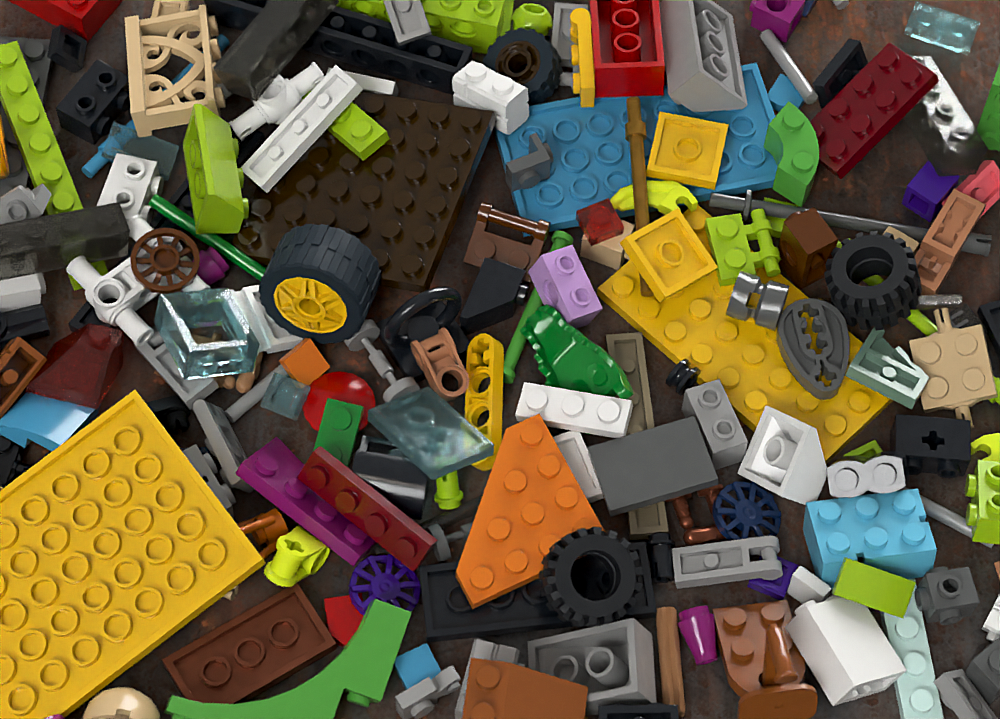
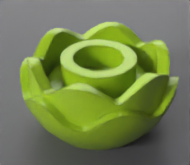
(532, 17)

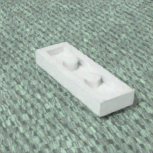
(575, 410)

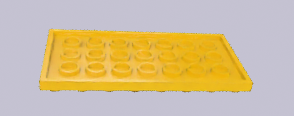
(740, 352)

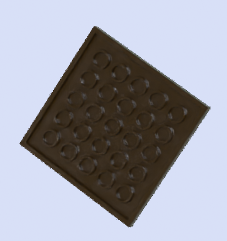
(394, 201)

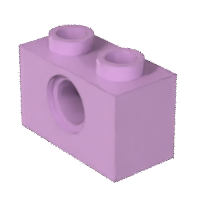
(565, 286)

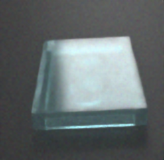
(430, 432)

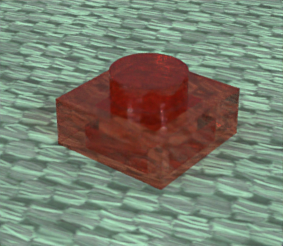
(599, 222)

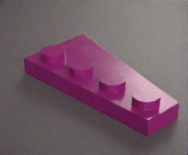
(274, 475)

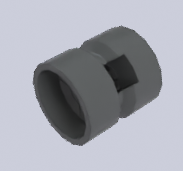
(769, 305)

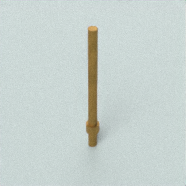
(635, 134)

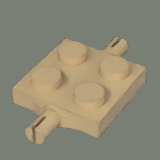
(956, 367)

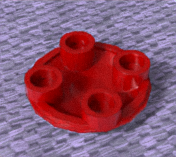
(341, 387)

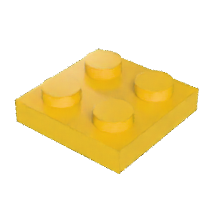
(687, 150)
(668, 255)

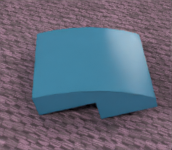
(44, 421)

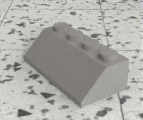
(701, 56)

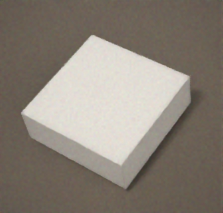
(806, 587)

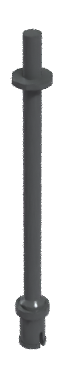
(975, 244)

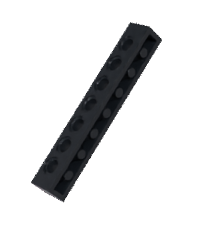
(365, 43)

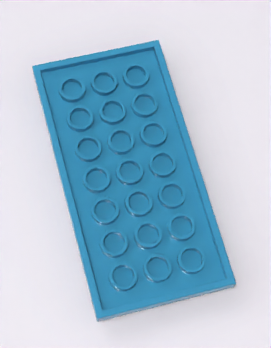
(595, 156)

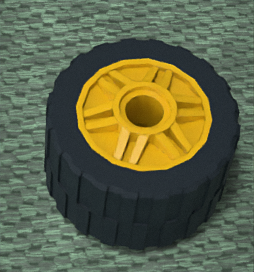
(320, 283)

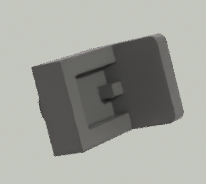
(531, 168)

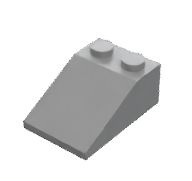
(607, 658)

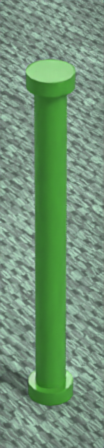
(559, 239)

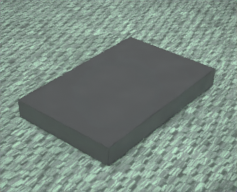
(652, 466)

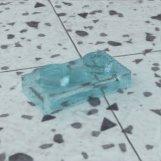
(941, 28)

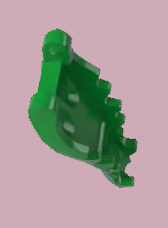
(571, 358)

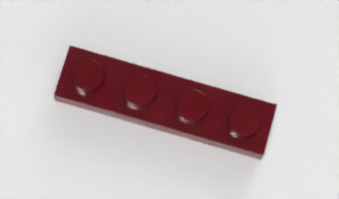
(367, 508)

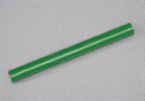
(210, 239)

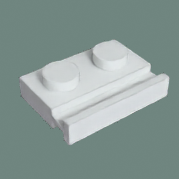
(268, 333)

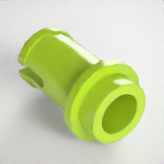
(448, 492)

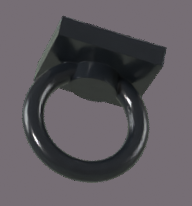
(419, 320)

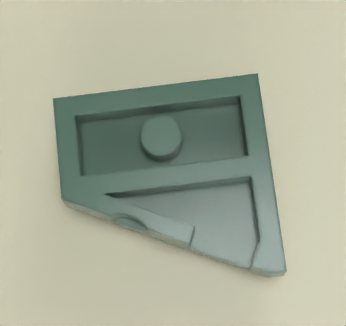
(887, 370)

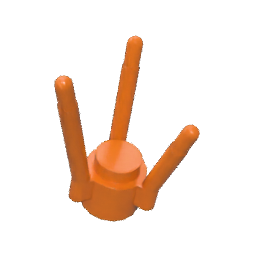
(266, 529)

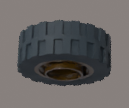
(529, 48)

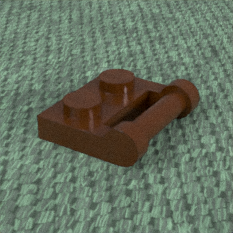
(503, 249)

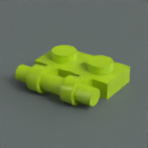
(731, 250)

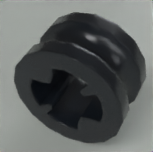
(683, 376)

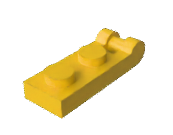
(582, 56)

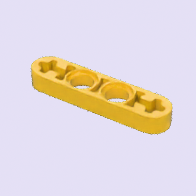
(492, 397)

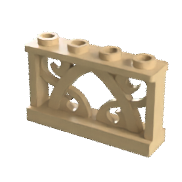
(148, 37)

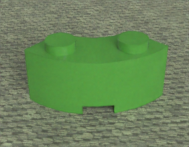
(795, 151)

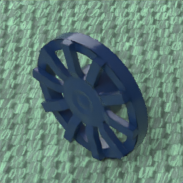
(746, 513)

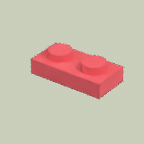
(983, 185)

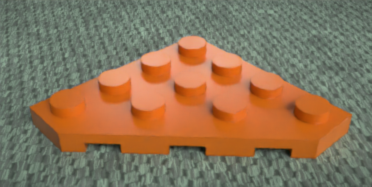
(522, 514)

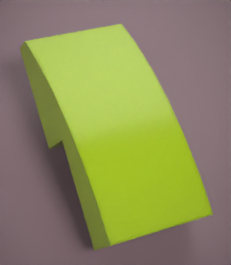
(873, 587)

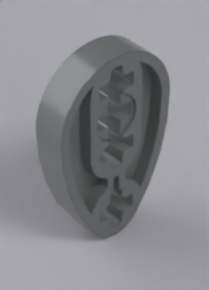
(831, 338)

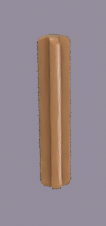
(670, 658)

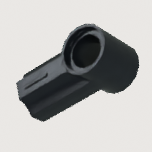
(25, 323)

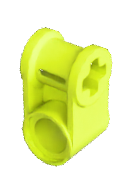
(296, 557)

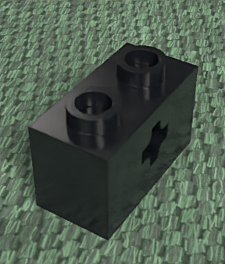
(948, 442)

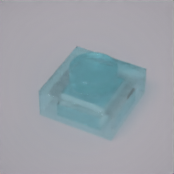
(285, 396)

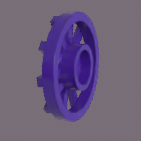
(383, 585)

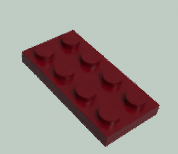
(869, 108)

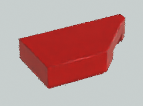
(342, 618)

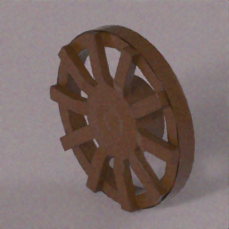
(165, 260)

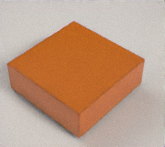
(304, 362)

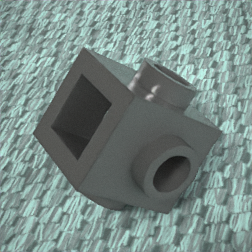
(946, 595)

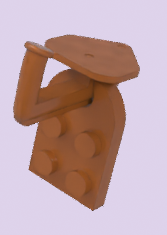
(760, 650)

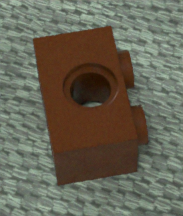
(805, 247)

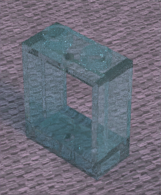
(205, 309)

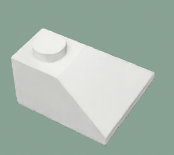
(785, 457)

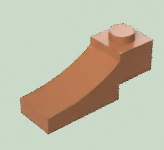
(946, 239)

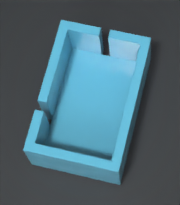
(879, 527)

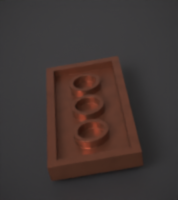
(251, 651)

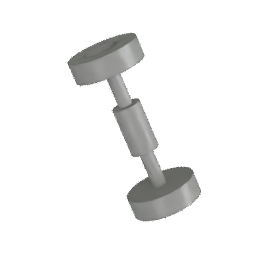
(365, 338)

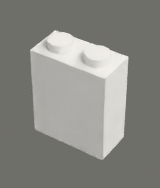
(844, 648)

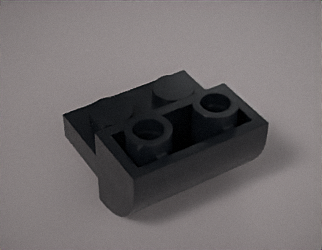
(392, 475)

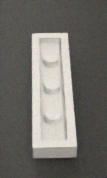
(301, 128)

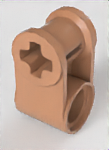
(440, 362)

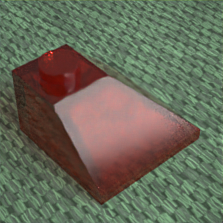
(81, 366)

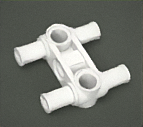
(276, 101)
(123, 286)

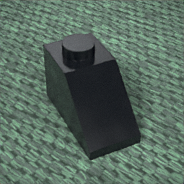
(493, 296)

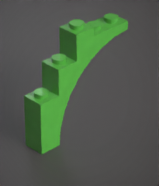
(358, 670)

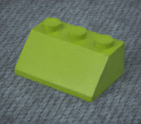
(213, 173)

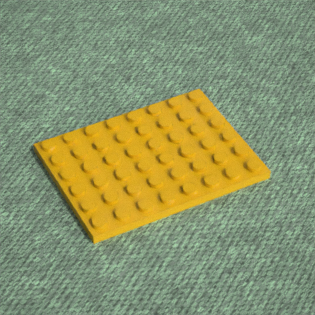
(106, 559)

